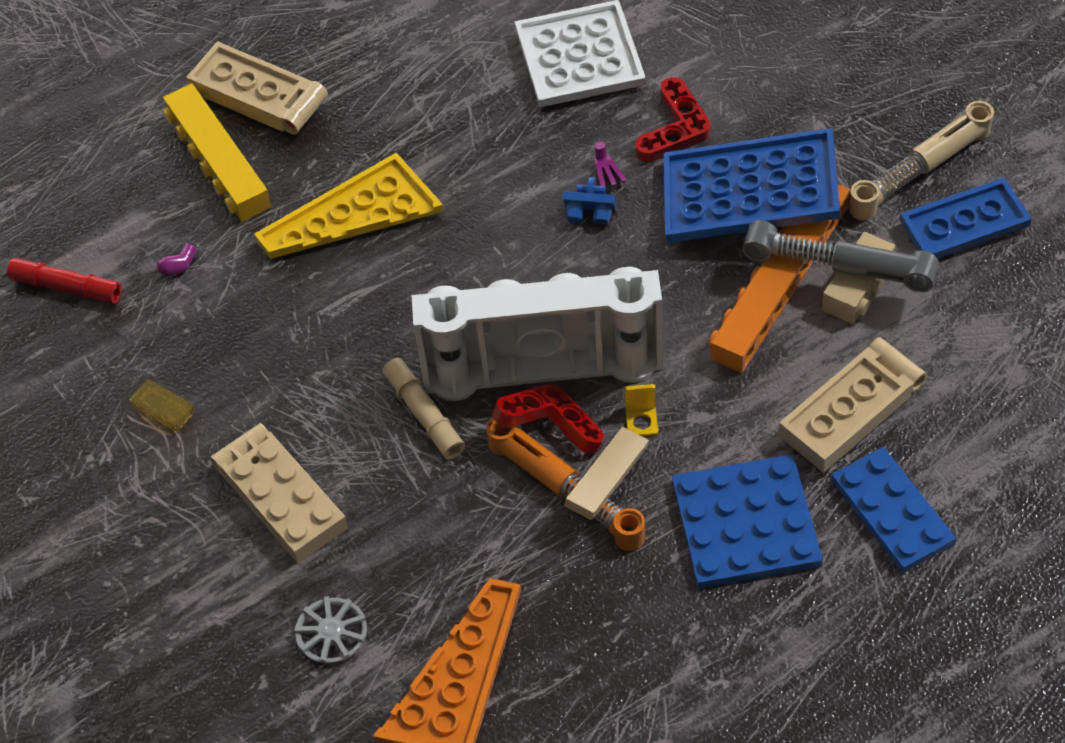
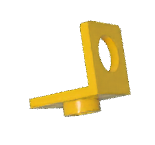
(641, 401)

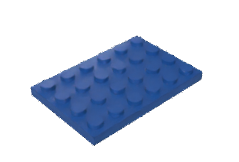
(735, 183)

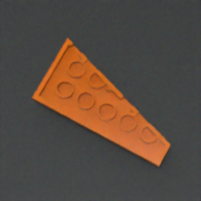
(456, 682)

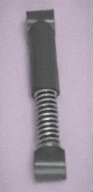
(913, 269)

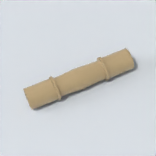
(423, 408)

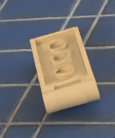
(256, 88)
(851, 404)
(279, 492)

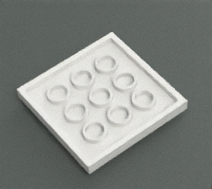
(579, 53)

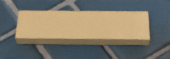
(606, 473)

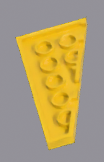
(367, 202)

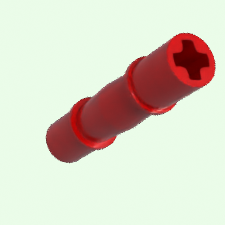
(64, 280)

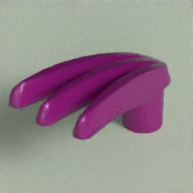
(604, 161)

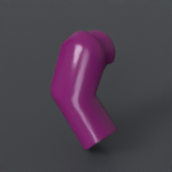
(177, 263)

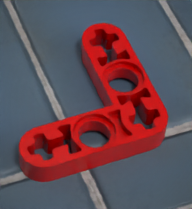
(682, 127)
(556, 404)

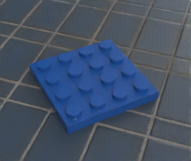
(746, 521)

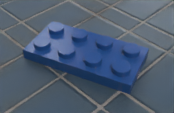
(966, 219)
(893, 509)

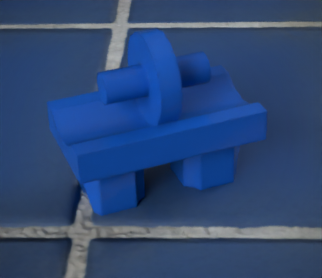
(589, 198)

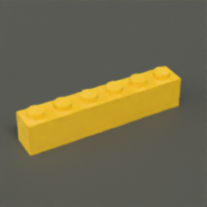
(216, 152)

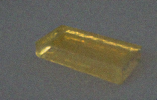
(162, 405)

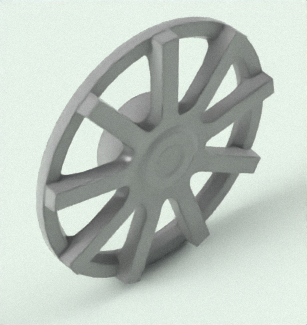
(331, 629)

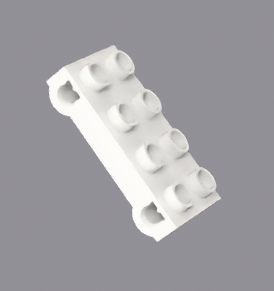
(539, 332)

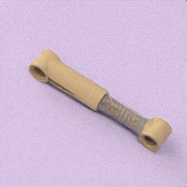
(971, 126)

